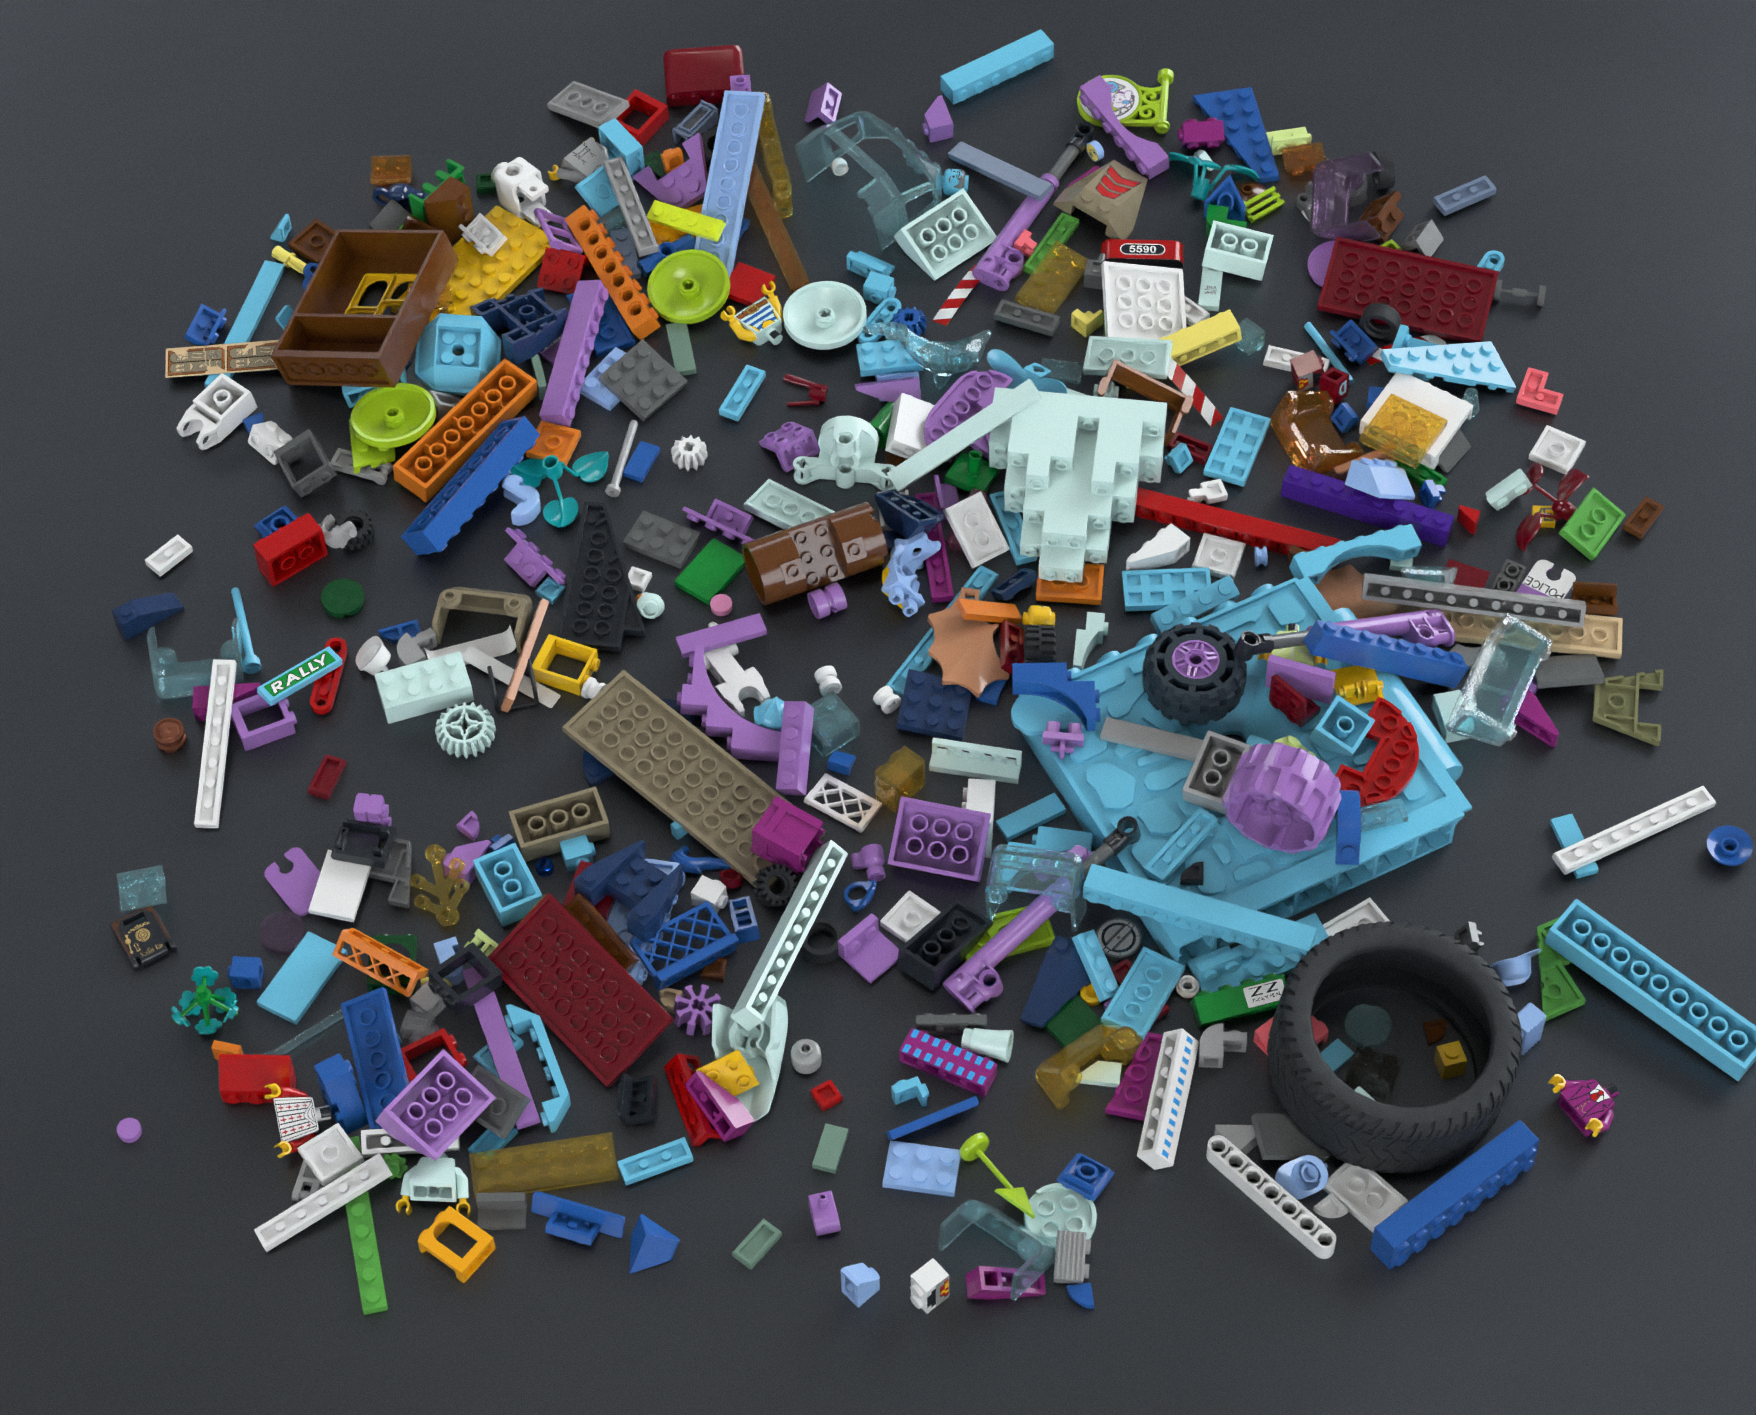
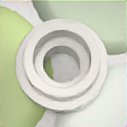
(1190, 981)

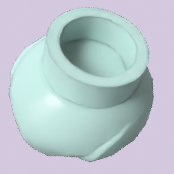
(650, 605)

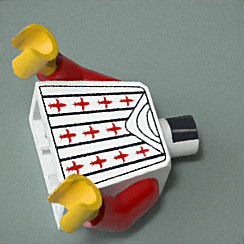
(295, 1117)

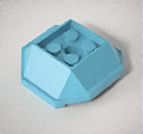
(450, 373)

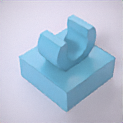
(1179, 458)

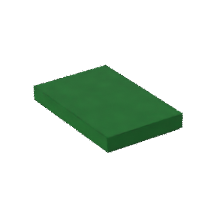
(710, 571)

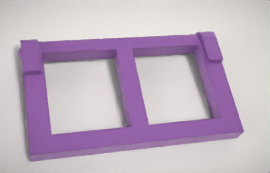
(574, 247)

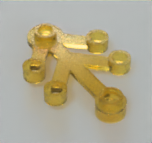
(442, 887)

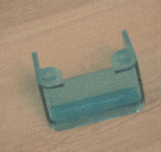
(177, 679)
(1039, 873)
(1030, 1247)

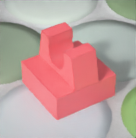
(1025, 243)

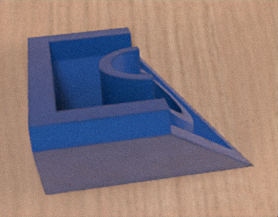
(1227, 195)
(650, 1245)

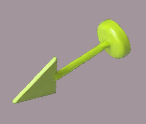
(975, 1148)

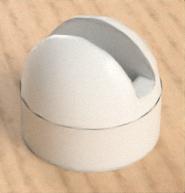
(839, 166)

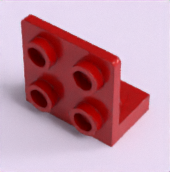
(561, 270)

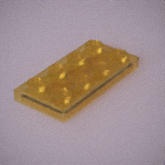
(1053, 279)

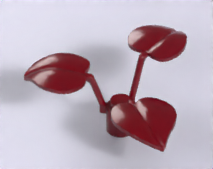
(1561, 507)

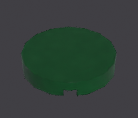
(342, 598)

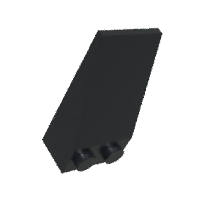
(942, 944)

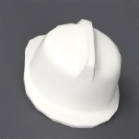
(373, 656)

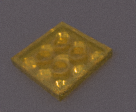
(1403, 430)

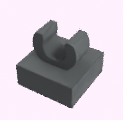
(1469, 936)

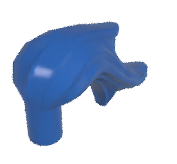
(696, 865)

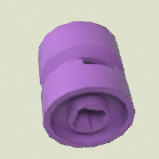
(826, 601)

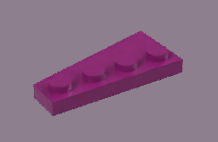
(1134, 1091)

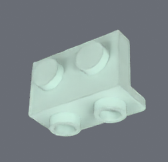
(1508, 489)

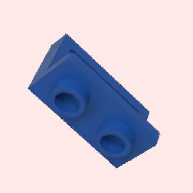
(204, 326)
(1354, 342)

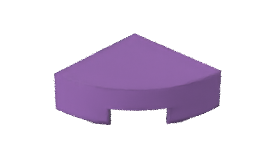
(469, 826)

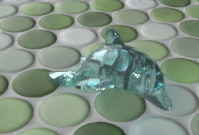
(935, 356)

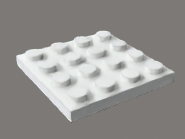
(1142, 300)

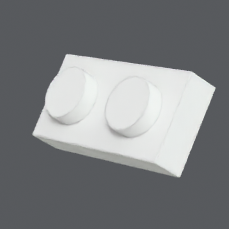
(168, 555)

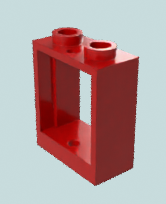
(655, 109)
(428, 1043)

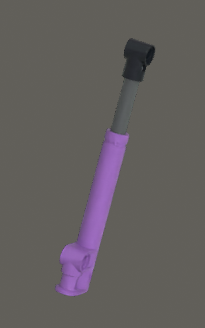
(1003, 261)
(1422, 627)
(970, 979)

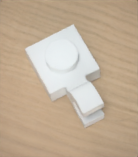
(1210, 491)

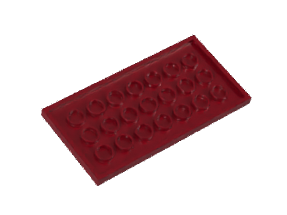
(1425, 290)
(579, 990)

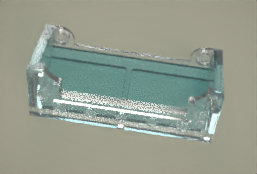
(1498, 682)

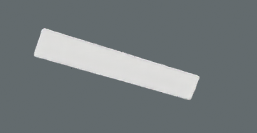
(504, 673)

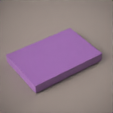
(1306, 679)

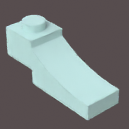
(1089, 638)

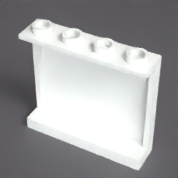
(1429, 398)

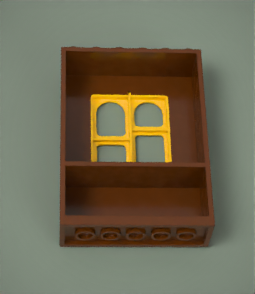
(340, 342)

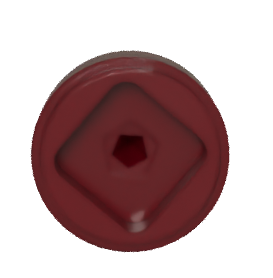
(730, 878)

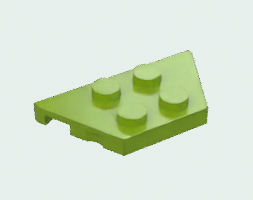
(366, 454)

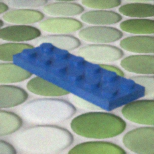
(375, 1051)

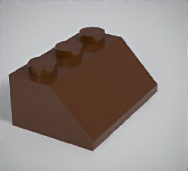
(449, 208)

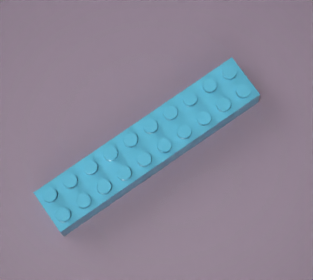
(1655, 988)

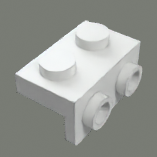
(484, 234)
(267, 438)

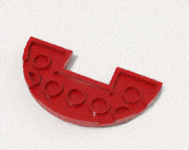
(1392, 761)

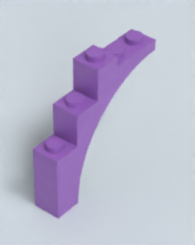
(743, 737)

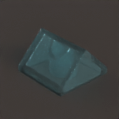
(1430, 573)

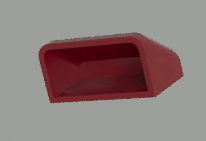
(700, 73)

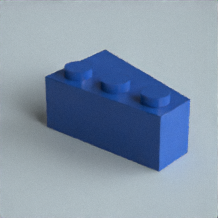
(341, 1093)

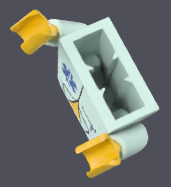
(434, 1182)

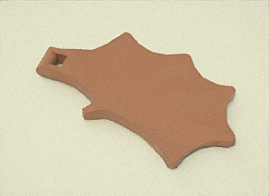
(1343, 590)
(965, 648)

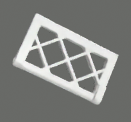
(819, 790)

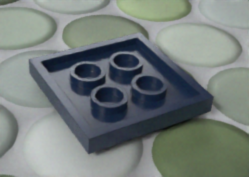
(933, 707)

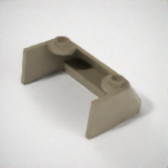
(487, 602)

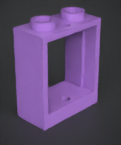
(266, 733)

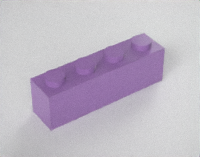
(795, 748)

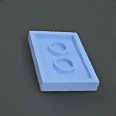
(594, 389)
(921, 1168)

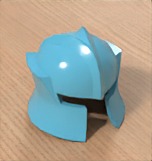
(769, 714)

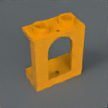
(464, 1266)

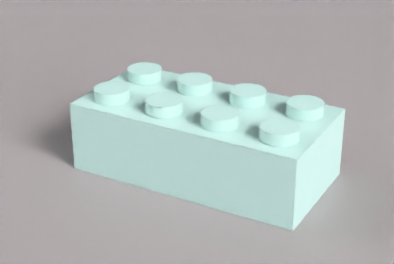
(424, 687)

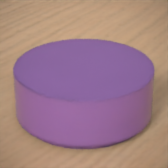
(129, 1130)

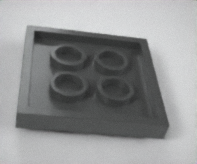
(642, 380)

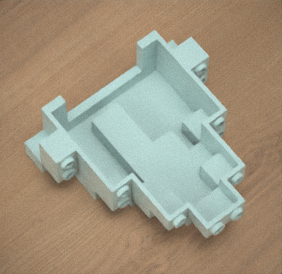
(1076, 471)

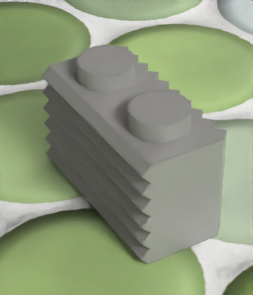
(1070, 1257)

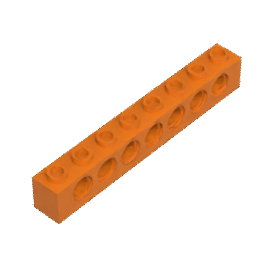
(612, 272)

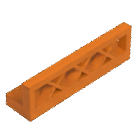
(382, 953)

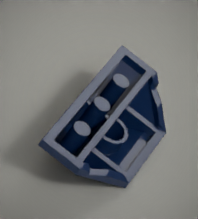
(907, 514)

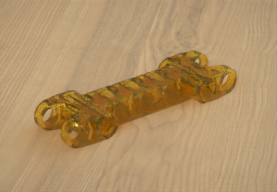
(774, 161)

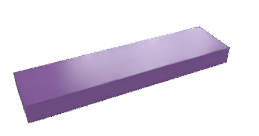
(722, 635)

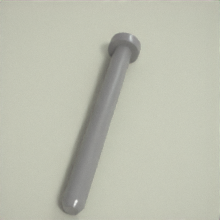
(613, 489)

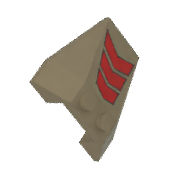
(1108, 195)

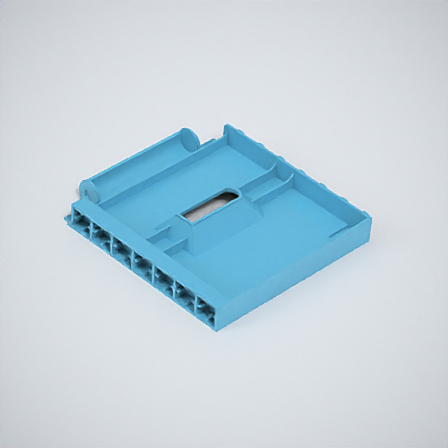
(1118, 780)

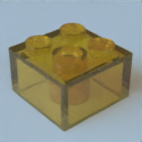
(899, 777)

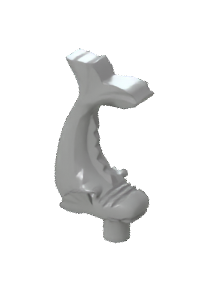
(339, 535)

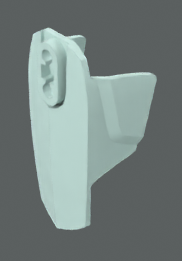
(759, 1046)

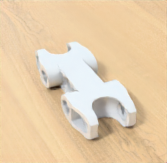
(733, 681)

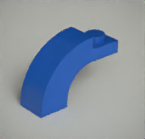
(1348, 828)

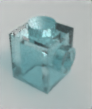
(1252, 337)

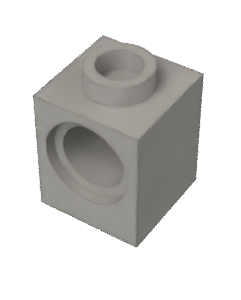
(426, 1001)

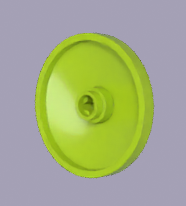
(688, 286)
(393, 415)

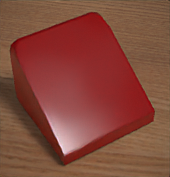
(1468, 518)

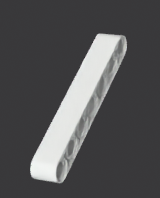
(1276, 1206)

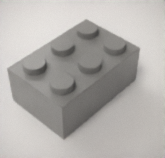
(1213, 771)

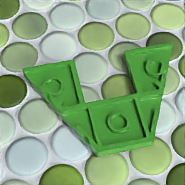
(1557, 988)

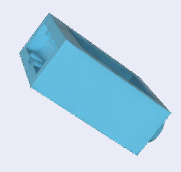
(622, 143)

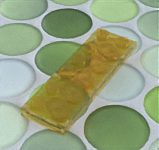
(545, 1165)

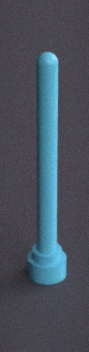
(251, 662)

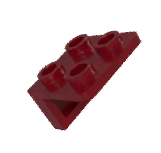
(1291, 703)

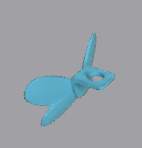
(1007, 365)

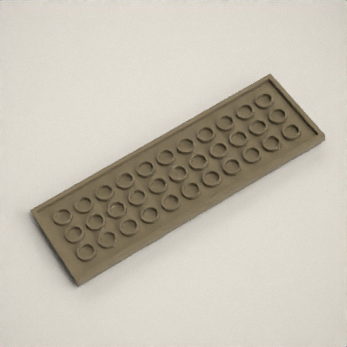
(676, 770)

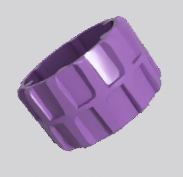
(1282, 797)

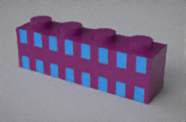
(948, 1062)

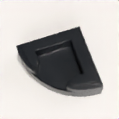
(1193, 875)

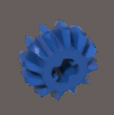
(912, 319)

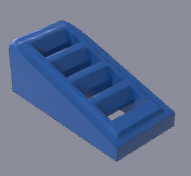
(743, 931)

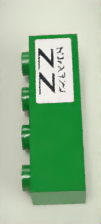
(1238, 1001)

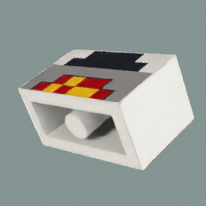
(929, 1286)

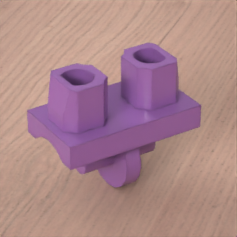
(1061, 741)

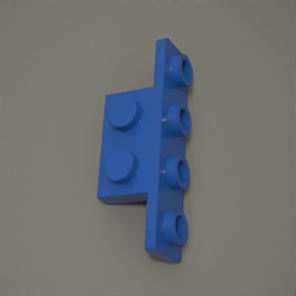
(576, 1220)

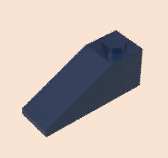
(145, 612)

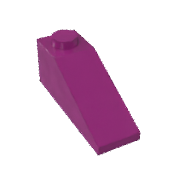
(201, 697)
(1535, 720)
(721, 1108)
(996, 1283)

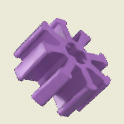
(695, 1009)

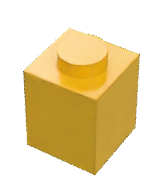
(1450, 1060)

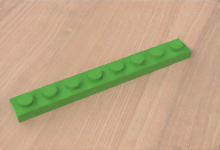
(366, 1250)

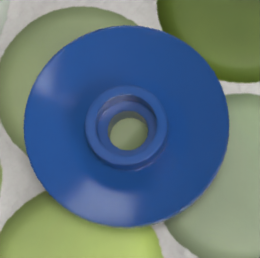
(1731, 838)

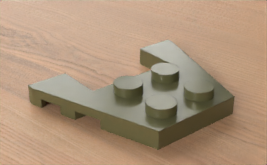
(1617, 705)

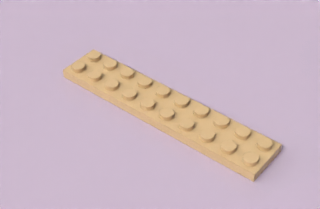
(1598, 636)

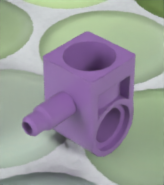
(824, 1213)

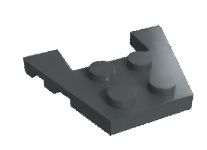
(396, 871)

